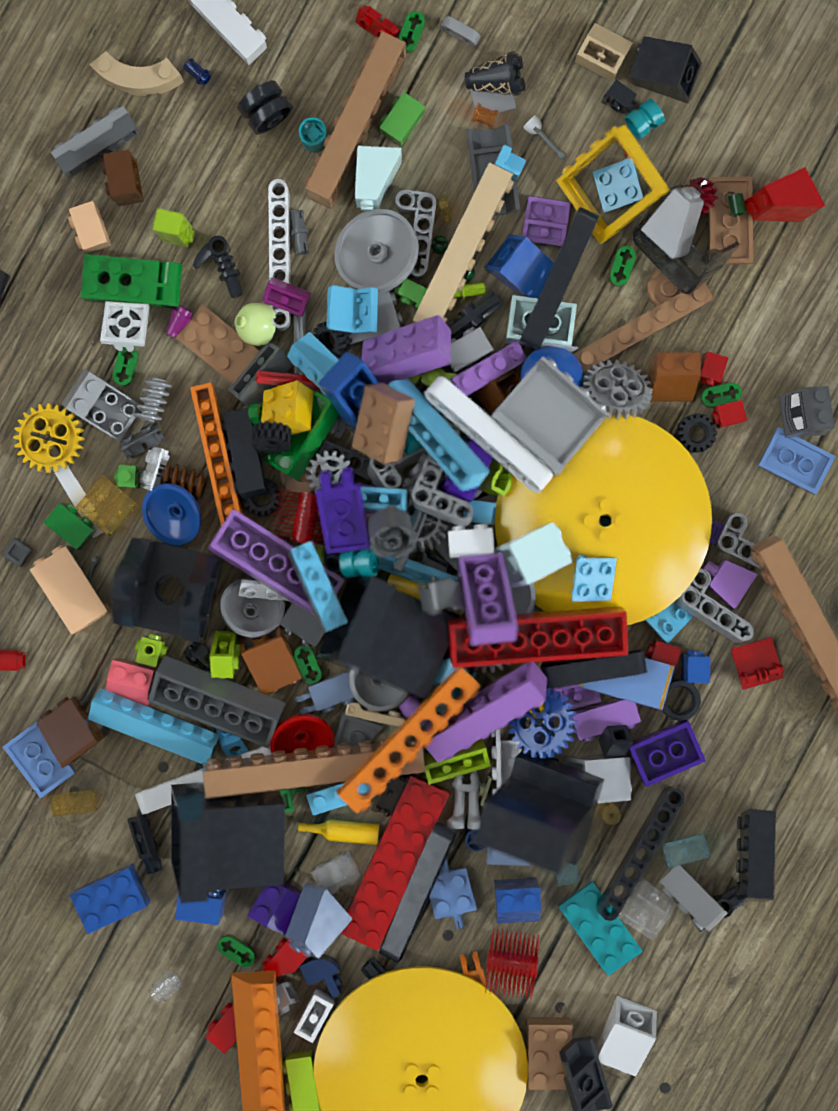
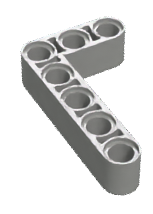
(435, 497)

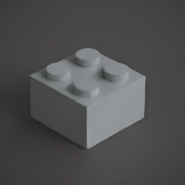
(469, 350)

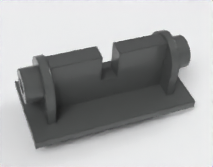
(134, 443)

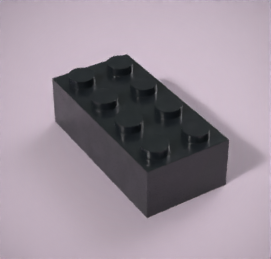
(757, 855)

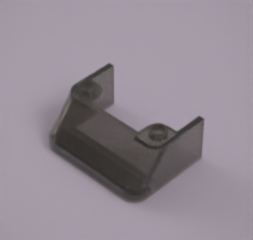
(686, 271)

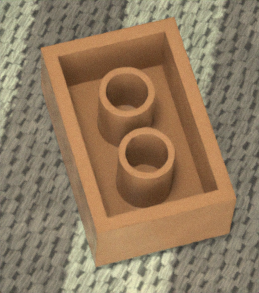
(383, 423)
(544, 1041)

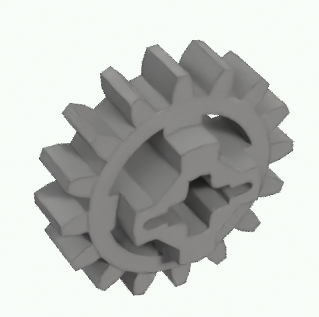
(337, 468)

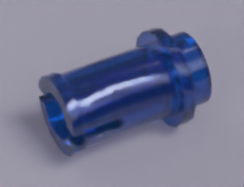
(202, 76)

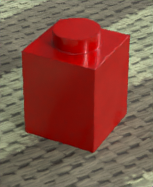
(712, 368)
(729, 414)
(663, 653)

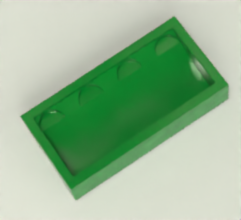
(306, 443)

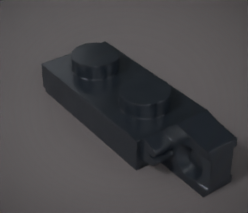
(145, 843)

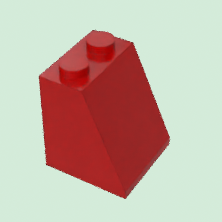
(786, 199)

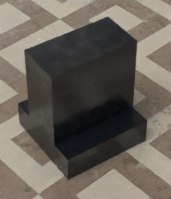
(387, 637)
(541, 813)
(225, 841)

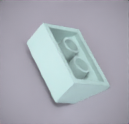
(561, 327)

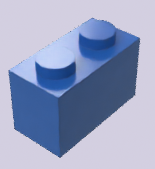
(695, 667)

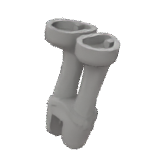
(457, 820)

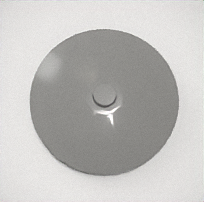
(376, 250)

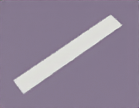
(72, 487)

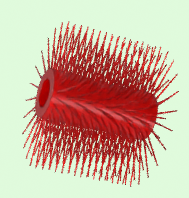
(305, 517)
(513, 964)

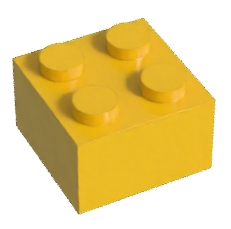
(289, 405)

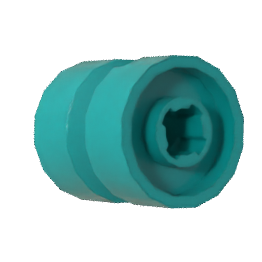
(646, 117)
(313, 134)
(356, 563)

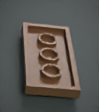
(728, 229)
(217, 344)

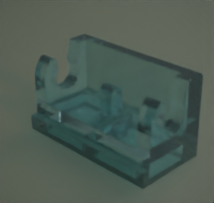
(685, 850)

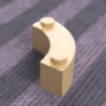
(137, 80)

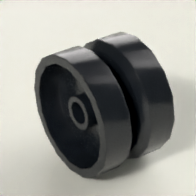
(265, 107)

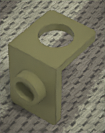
(484, 790)

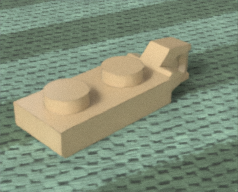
(392, 718)

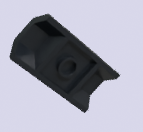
(584, 1076)

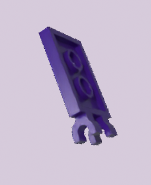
(342, 513)

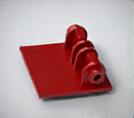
(757, 663)

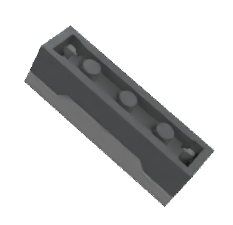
(90, 145)

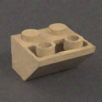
(603, 52)

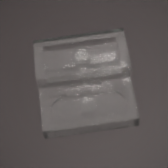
(647, 909)

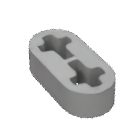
(460, 31)

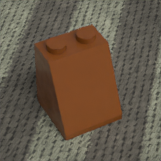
(674, 376)
(270, 661)

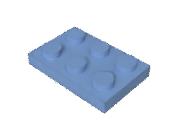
(796, 461)
(37, 761)

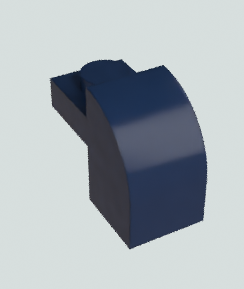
(323, 968)

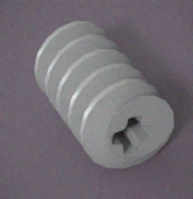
(153, 399)

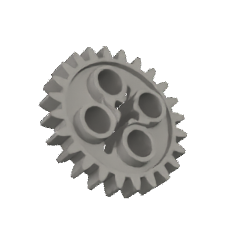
(618, 388)

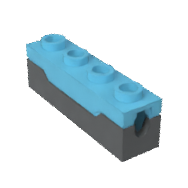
(317, 587)

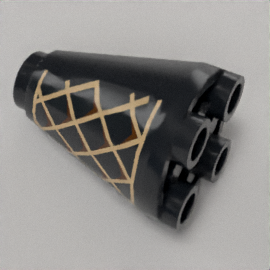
(498, 76)

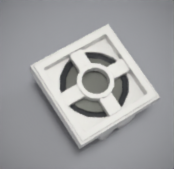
(123, 325)

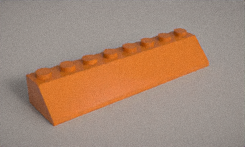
(258, 1041)

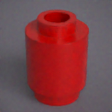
(12, 660)

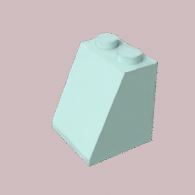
(375, 174)
(534, 555)

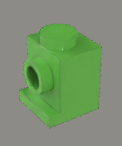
(410, 293)
(127, 476)

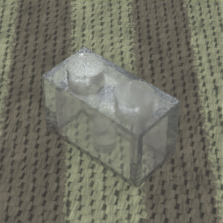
(337, 872)

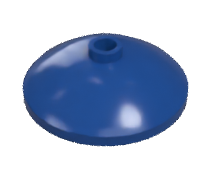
(564, 359)
(165, 520)

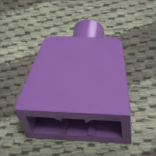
(729, 581)

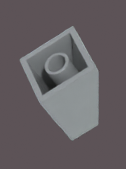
(675, 221)
(613, 771)

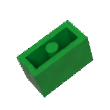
(70, 525)

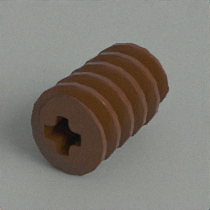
(185, 480)

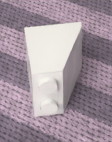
(627, 1036)

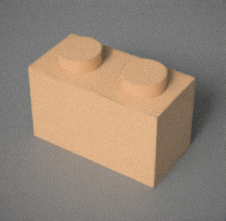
(89, 227)

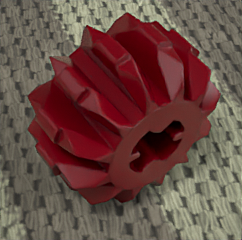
(707, 191)

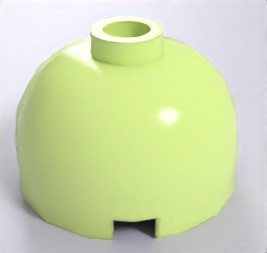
(255, 323)

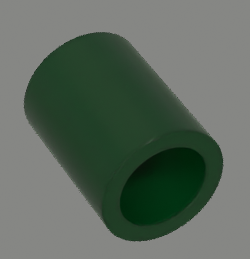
(737, 204)

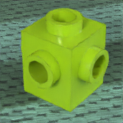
(144, 654)

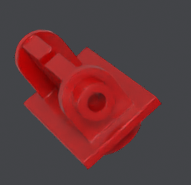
(369, 19)

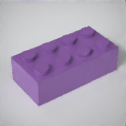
(408, 350)
(487, 599)

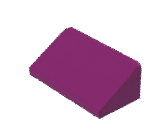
(286, 296)

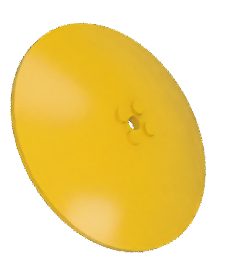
(655, 512)
(414, 1026)

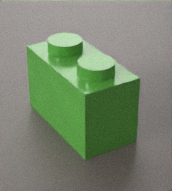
(402, 119)

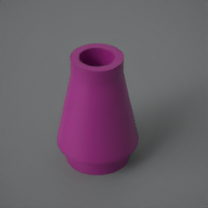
(179, 319)

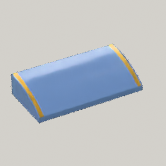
(645, 689)

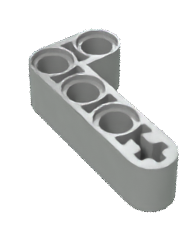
(421, 214)
(389, 471)
(736, 541)
(715, 611)

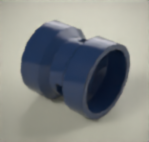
(470, 836)

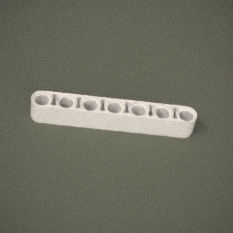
(281, 244)
(488, 434)
(160, 795)

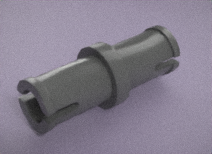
(299, 232)

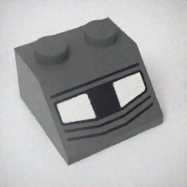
(807, 412)

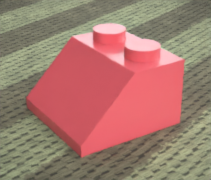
(131, 680)

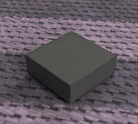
(17, 552)

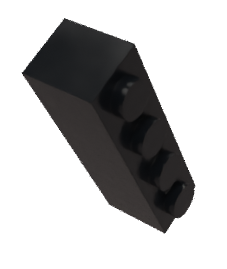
(246, 460)

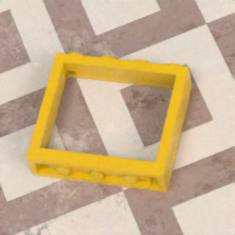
(579, 198)

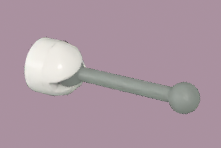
(534, 126)

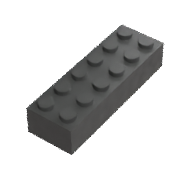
(216, 701)

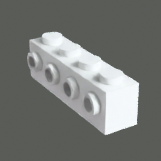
(232, 27)

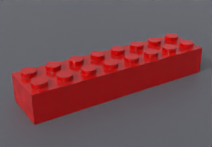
(545, 638)
(394, 861)

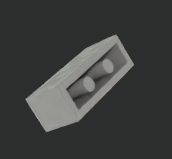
(692, 898)

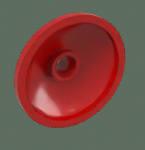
(314, 729)

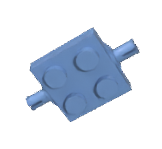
(453, 894)

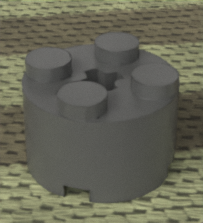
(390, 532)
(441, 594)

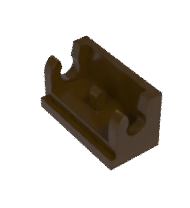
(388, 798)

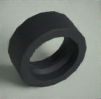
(695, 705)

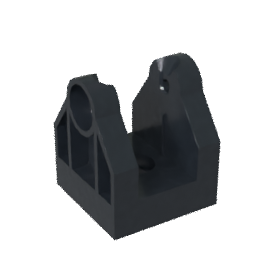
(140, 602)

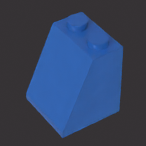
(520, 266)
(517, 900)

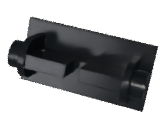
(197, 656)

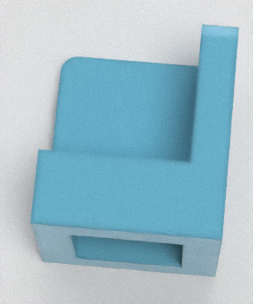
(510, 162)

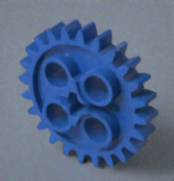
(530, 737)

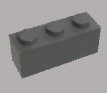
(268, 359)

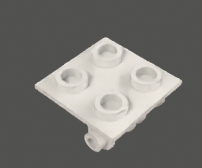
(153, 458)

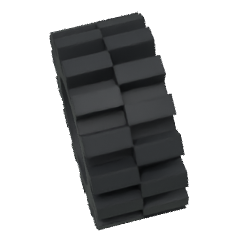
(340, 338)
(705, 423)
(271, 437)
(269, 508)

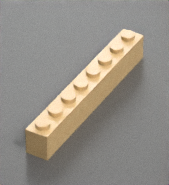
(465, 243)

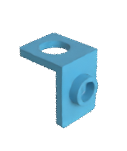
(228, 741)

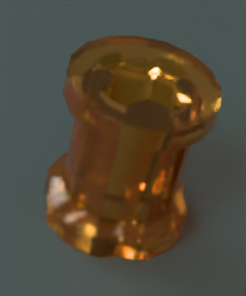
(484, 115)

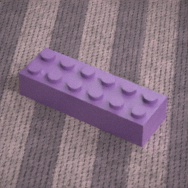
(263, 558)
(490, 710)

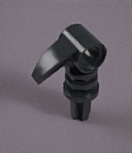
(224, 260)

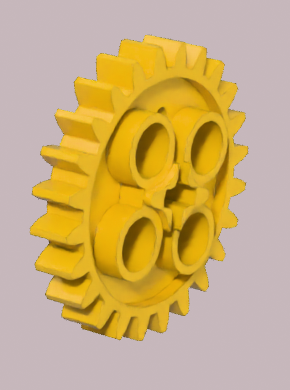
(43, 456)

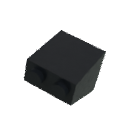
(666, 68)

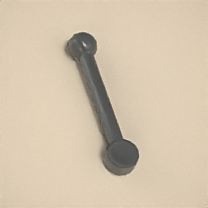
(95, 560)

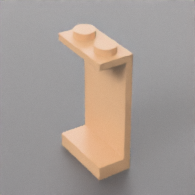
(69, 589)

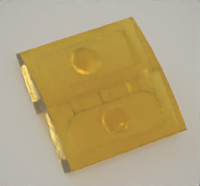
(106, 505)

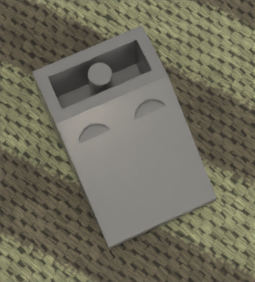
(101, 405)

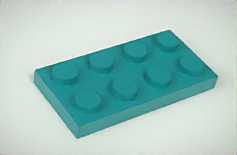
(606, 940)

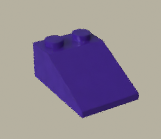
(275, 906)

